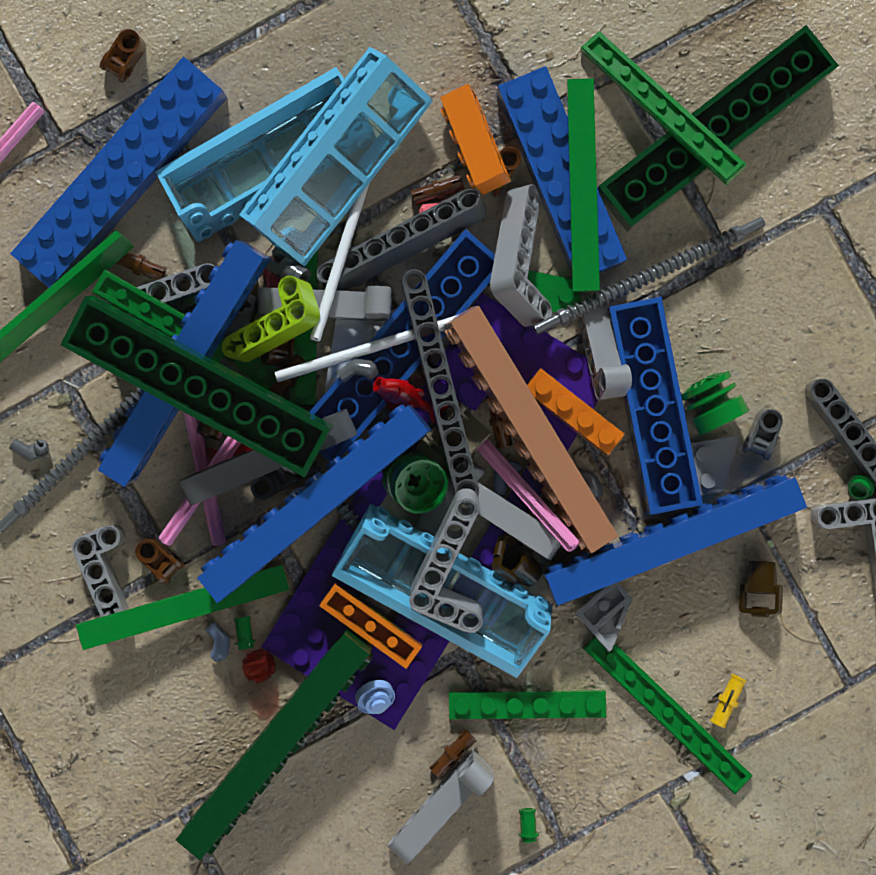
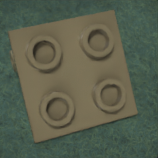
(475, 433)

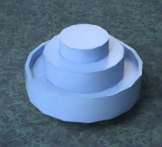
(375, 697)

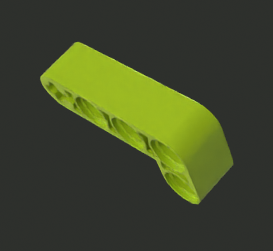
(247, 343)

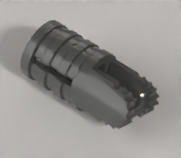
(287, 266)

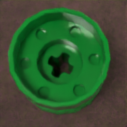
(714, 402)
(425, 488)

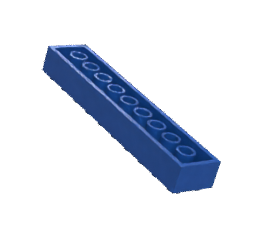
(120, 173)
(453, 286)
(201, 332)
(309, 507)
(675, 539)

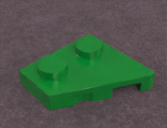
(555, 289)

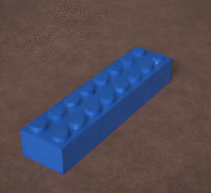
(542, 137)
(655, 408)

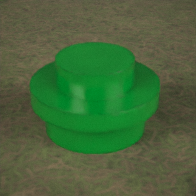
(861, 487)

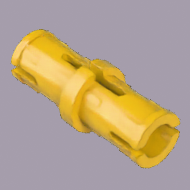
(735, 683)

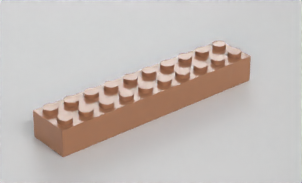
(529, 428)

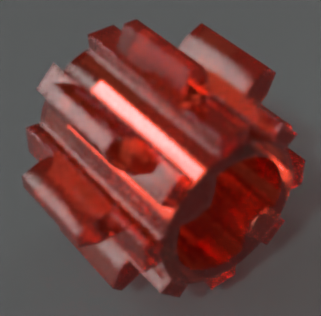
(258, 666)

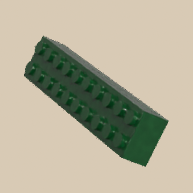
(730, 115)
(196, 385)
(272, 746)

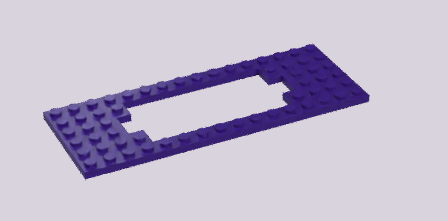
(309, 631)

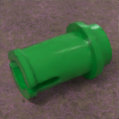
(244, 633)
(528, 825)

